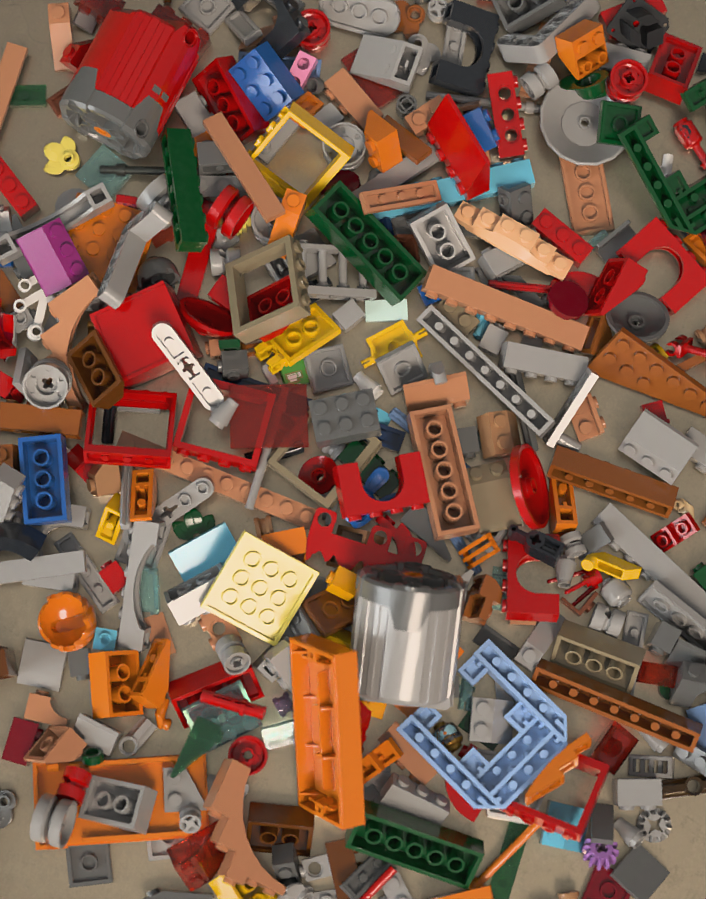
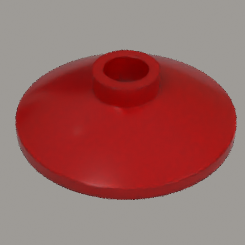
(316, 468)

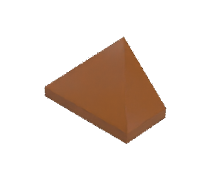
(597, 336)

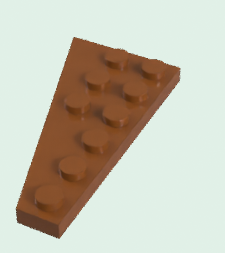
(641, 368)

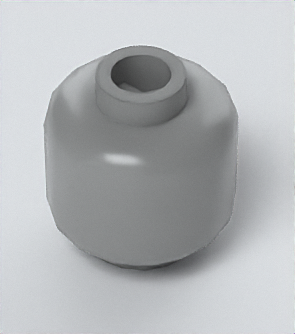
(616, 592)

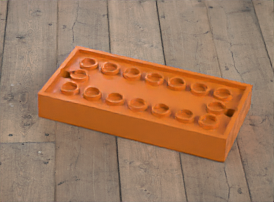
(327, 730)

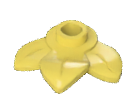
(59, 154)

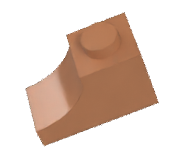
(41, 709)

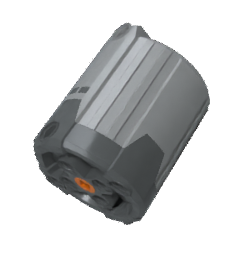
(407, 634)

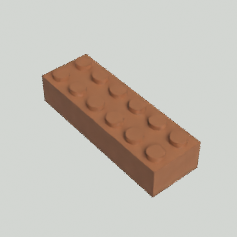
(449, 490)

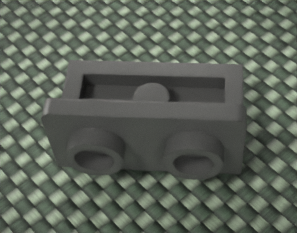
(516, 203)

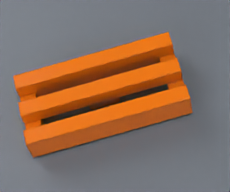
(468, 558)

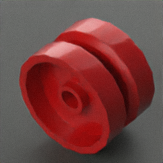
(230, 212)

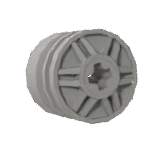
(355, 137)
(157, 192)
(39, 392)

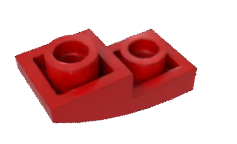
(675, 532)

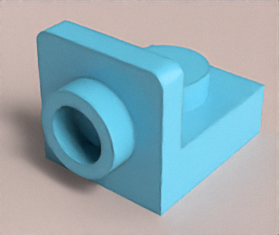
(104, 639)

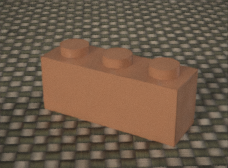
(350, 98)
(419, 768)

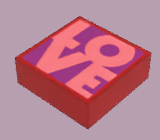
(127, 200)

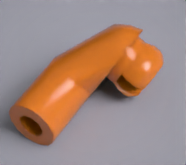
(160, 714)

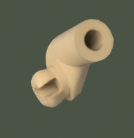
(683, 507)

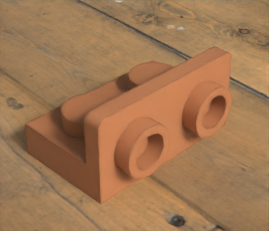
(587, 421)

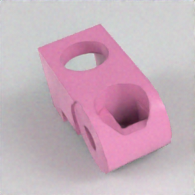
(303, 67)

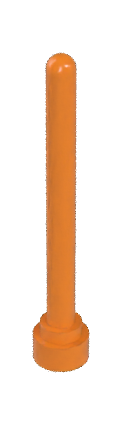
(515, 845)

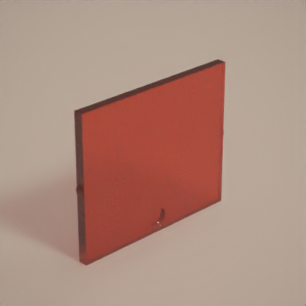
(269, 416)

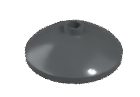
(641, 316)

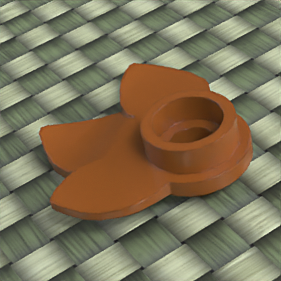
(409, 25)

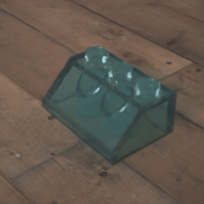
(232, 722)

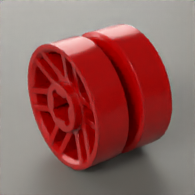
(321, 32)
(626, 81)
(255, 746)

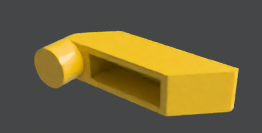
(611, 565)

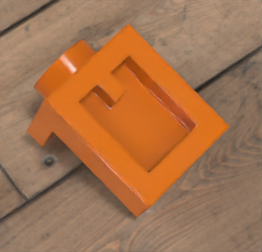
(310, 104)

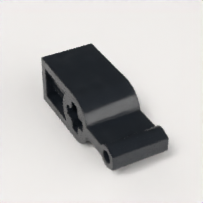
(546, 548)

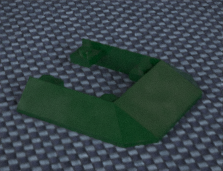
(679, 204)

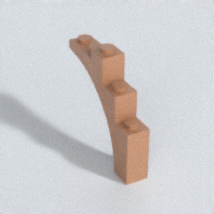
(59, 338)
(229, 835)

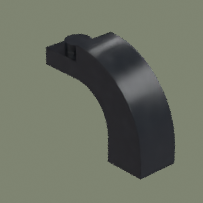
(21, 539)

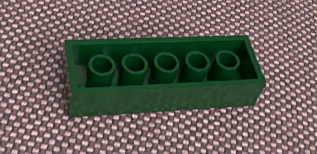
(366, 243)
(416, 845)

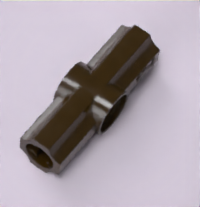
(678, 787)

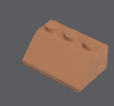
(427, 395)

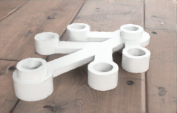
(40, 312)

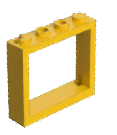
(318, 129)

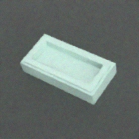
(383, 312)

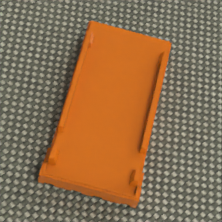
(137, 770)

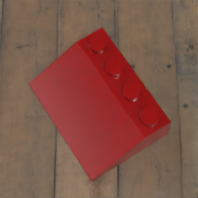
(459, 149)

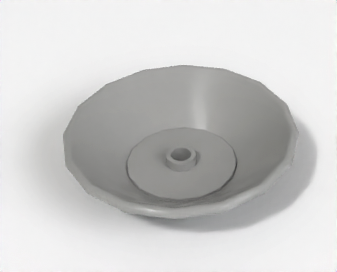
(563, 132)

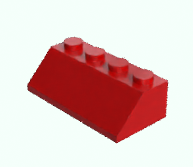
(226, 96)
(188, 688)

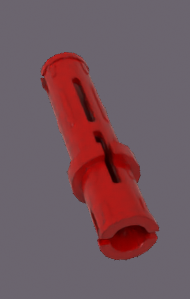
(242, 707)

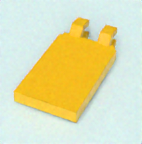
(298, 340)

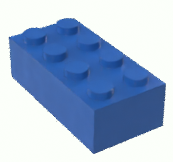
(46, 480)

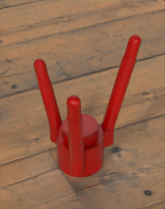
(589, 579)

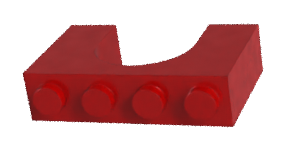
(658, 237)
(356, 502)
(519, 602)

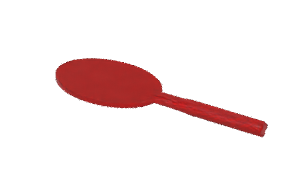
(584, 280)

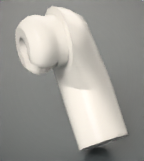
(667, 163)

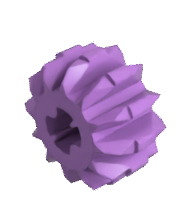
(601, 859)

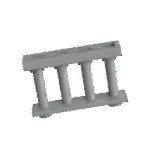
(342, 291)

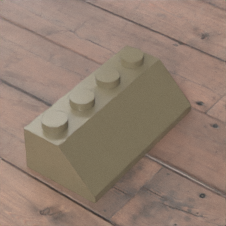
(597, 656)

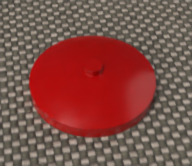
(529, 486)

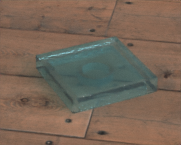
(91, 176)

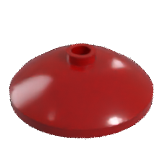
(206, 317)

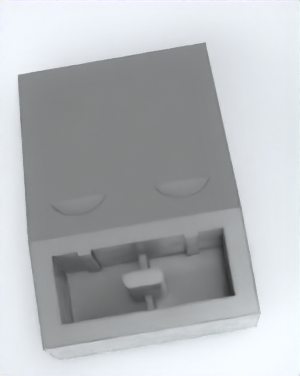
(387, 61)
(279, 268)

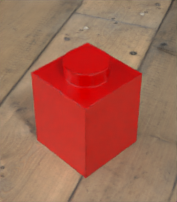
(113, 576)

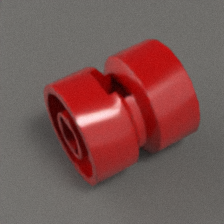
(74, 783)

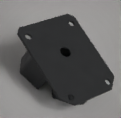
(648, 32)

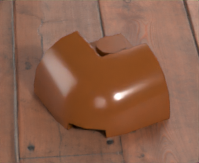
(481, 598)

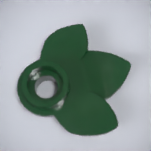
(193, 524)

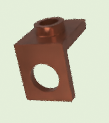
(410, 244)
(587, 606)

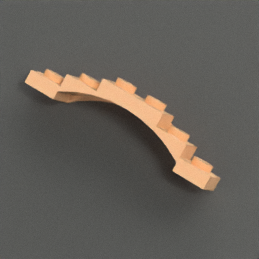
(513, 239)

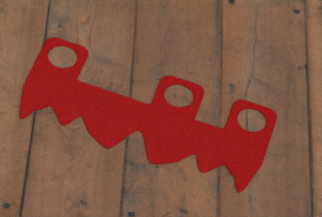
(351, 552)

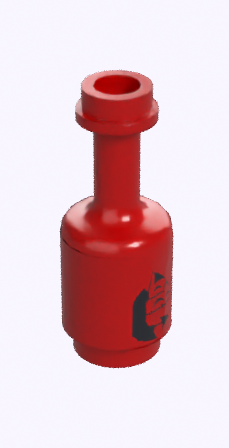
(690, 138)

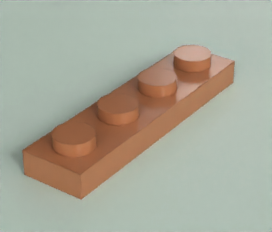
(400, 197)

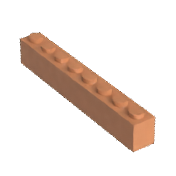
(504, 308)

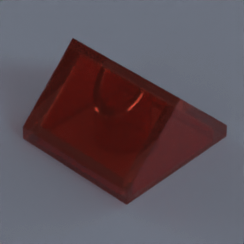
(613, 746)

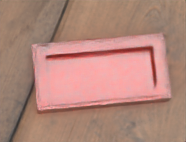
(657, 674)

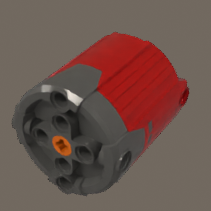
(130, 80)

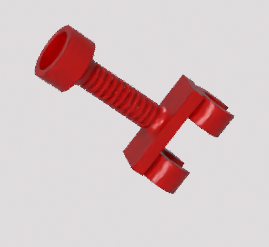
(684, 347)

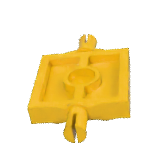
(390, 339)

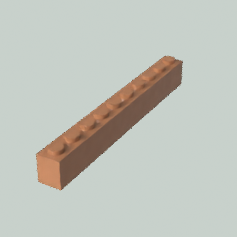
(229, 485)

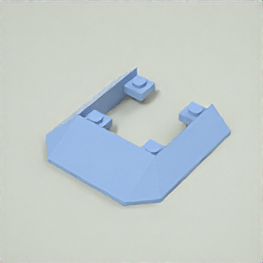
(535, 718)

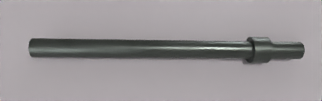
(122, 170)

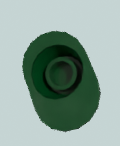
(589, 87)

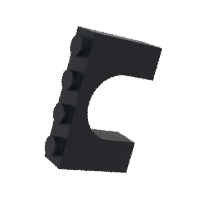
(289, 27)
(481, 28)

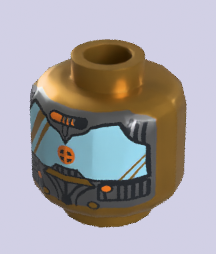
(448, 736)

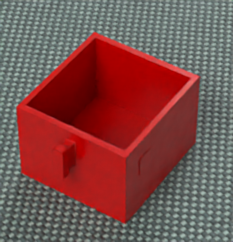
(129, 333)

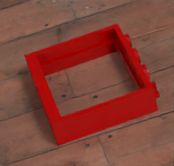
(204, 454)
(132, 455)
(553, 824)

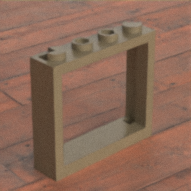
(299, 309)
(332, 498)

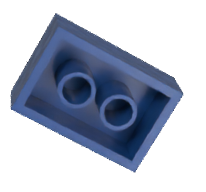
(266, 81)

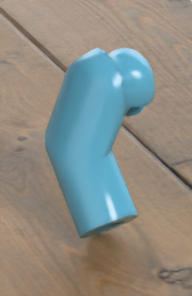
(481, 328)

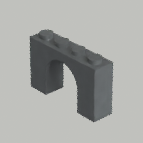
(689, 684)

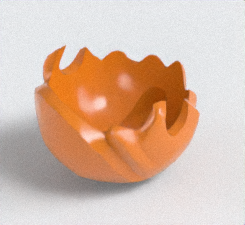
(67, 621)

